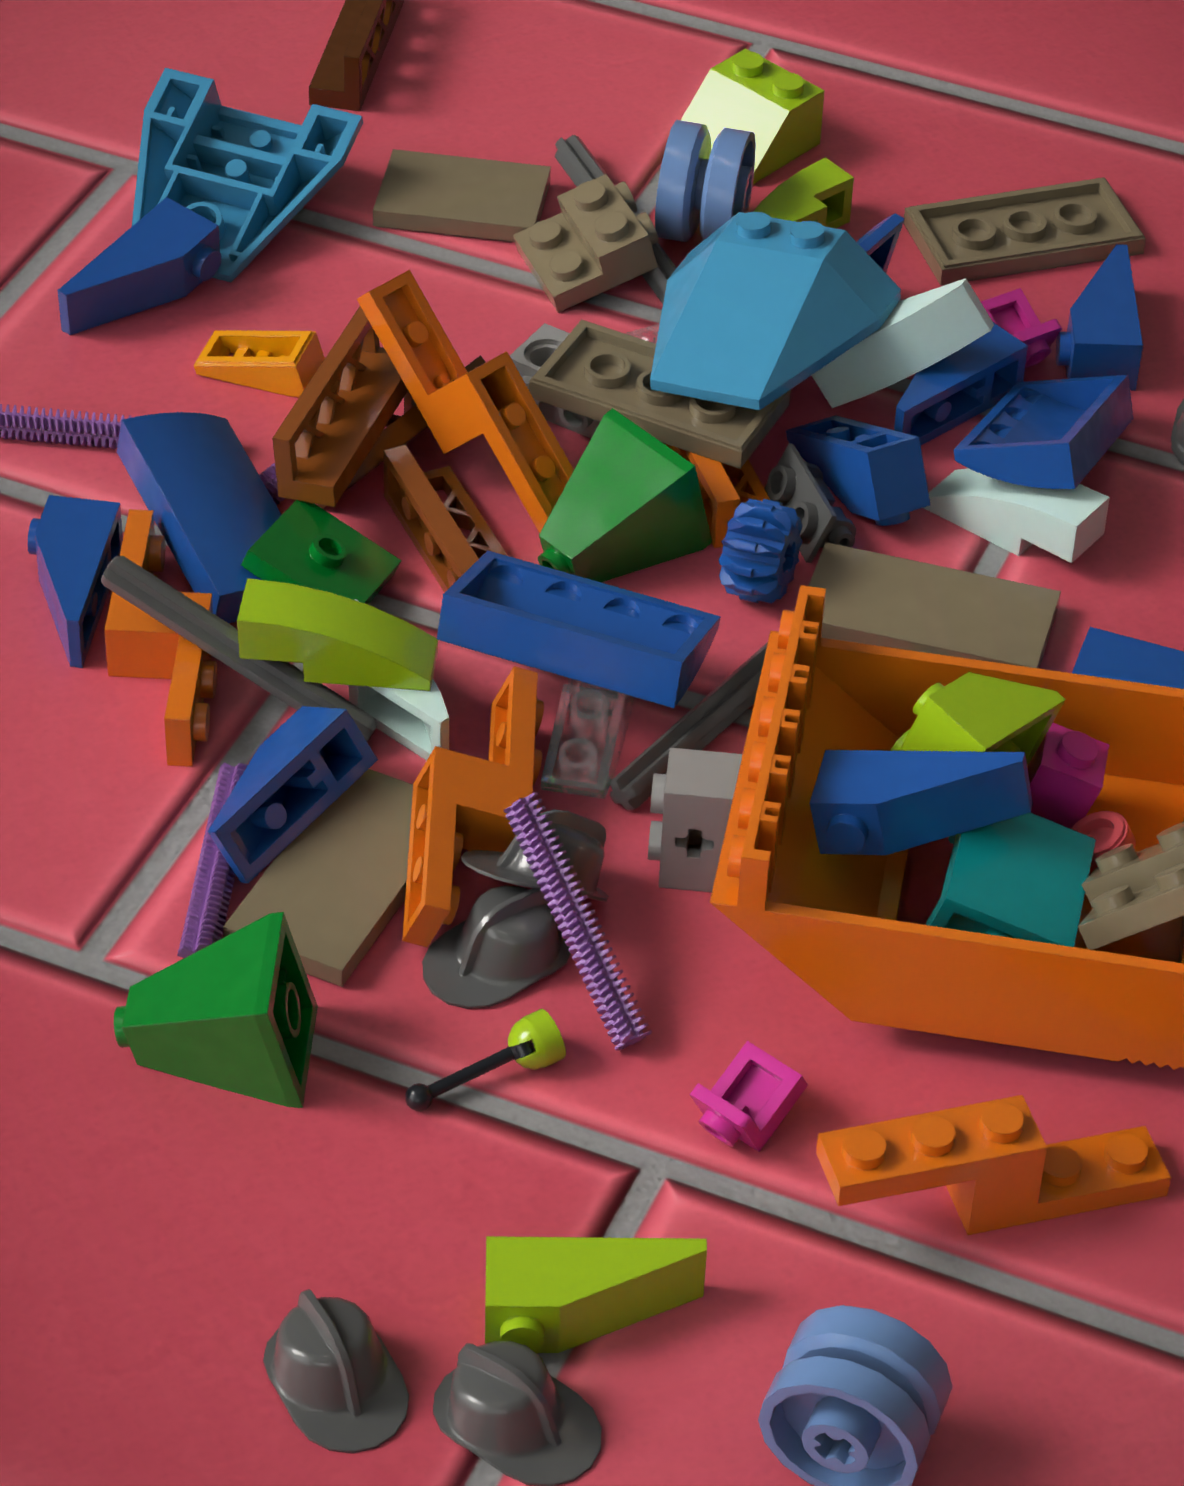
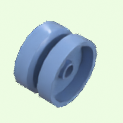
(701, 181)
(855, 1400)

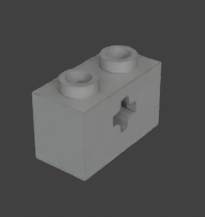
(695, 811)

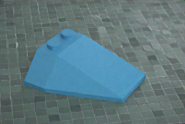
(235, 164)
(765, 309)

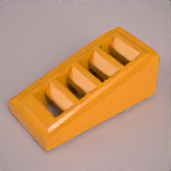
(262, 359)

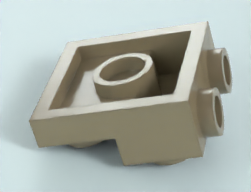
(589, 244)
(1135, 889)

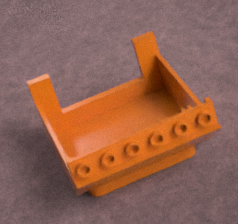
(839, 912)

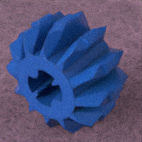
(760, 550)

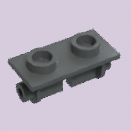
(802, 487)

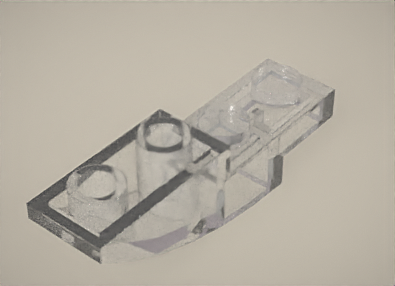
(586, 740)

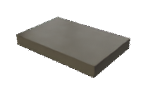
(460, 195)

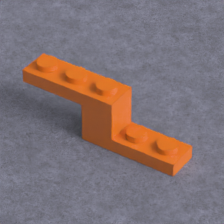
(470, 403)
(148, 649)
(462, 803)
(992, 1164)

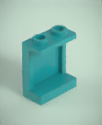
(1016, 881)

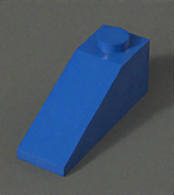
(145, 267)
(1104, 325)
(961, 385)
(866, 466)
(73, 549)
(289, 786)
(910, 798)

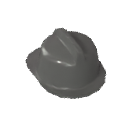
(580, 838)
(497, 950)
(336, 1375)
(517, 1415)

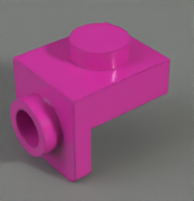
(1018, 318)
(749, 1098)

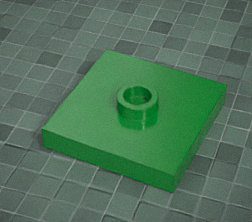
(320, 553)

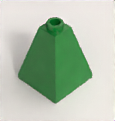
(625, 506)
(228, 1015)

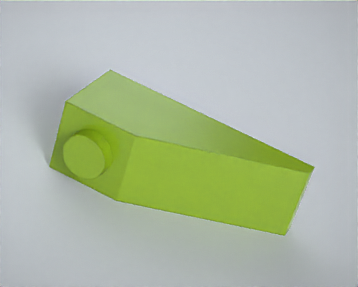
(581, 1288)

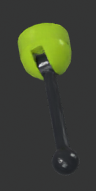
(531, 1043)

